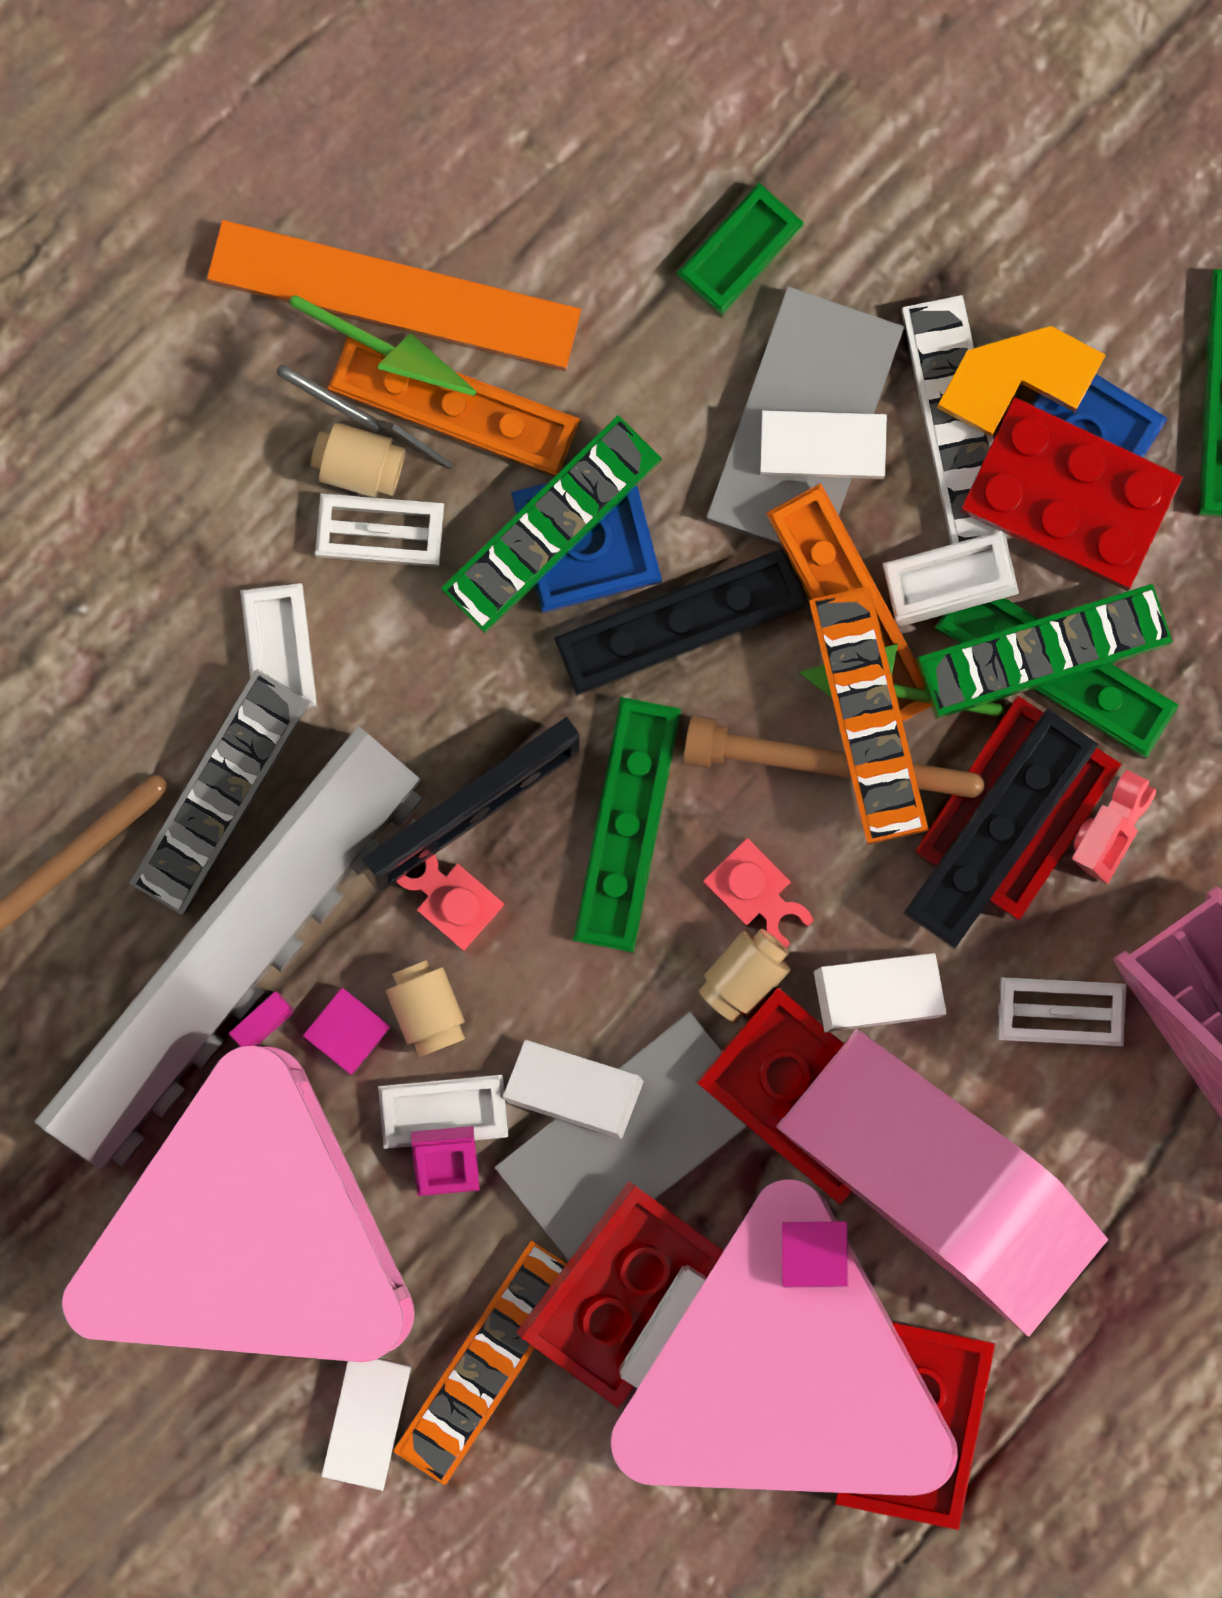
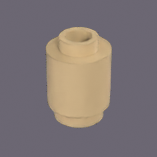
(358, 460)
(745, 974)
(426, 1008)

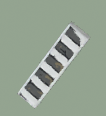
(937, 342)

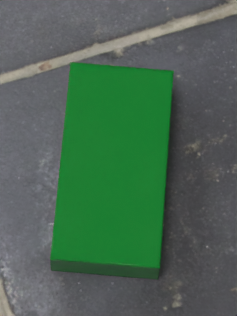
(740, 249)

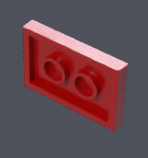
(1071, 494)
(1055, 834)
(768, 1071)
(613, 1289)
(957, 1378)

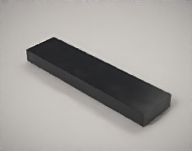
(680, 622)
(471, 805)
(1000, 829)

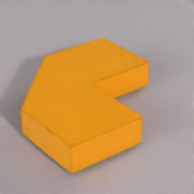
(1040, 360)

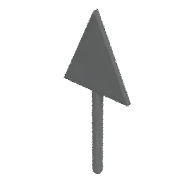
(387, 428)

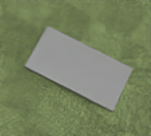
(814, 362)
(575, 1173)

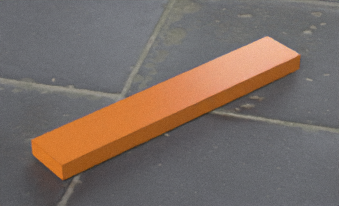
(395, 295)

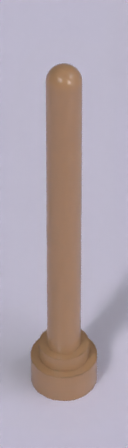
(712, 744)
(81, 849)

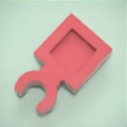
(1107, 837)
(752, 886)
(454, 902)

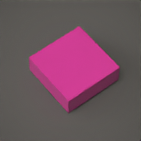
(262, 1021)
(347, 1031)
(445, 1161)
(815, 1254)

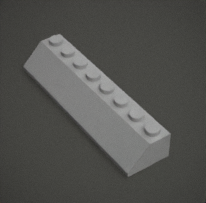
(230, 952)

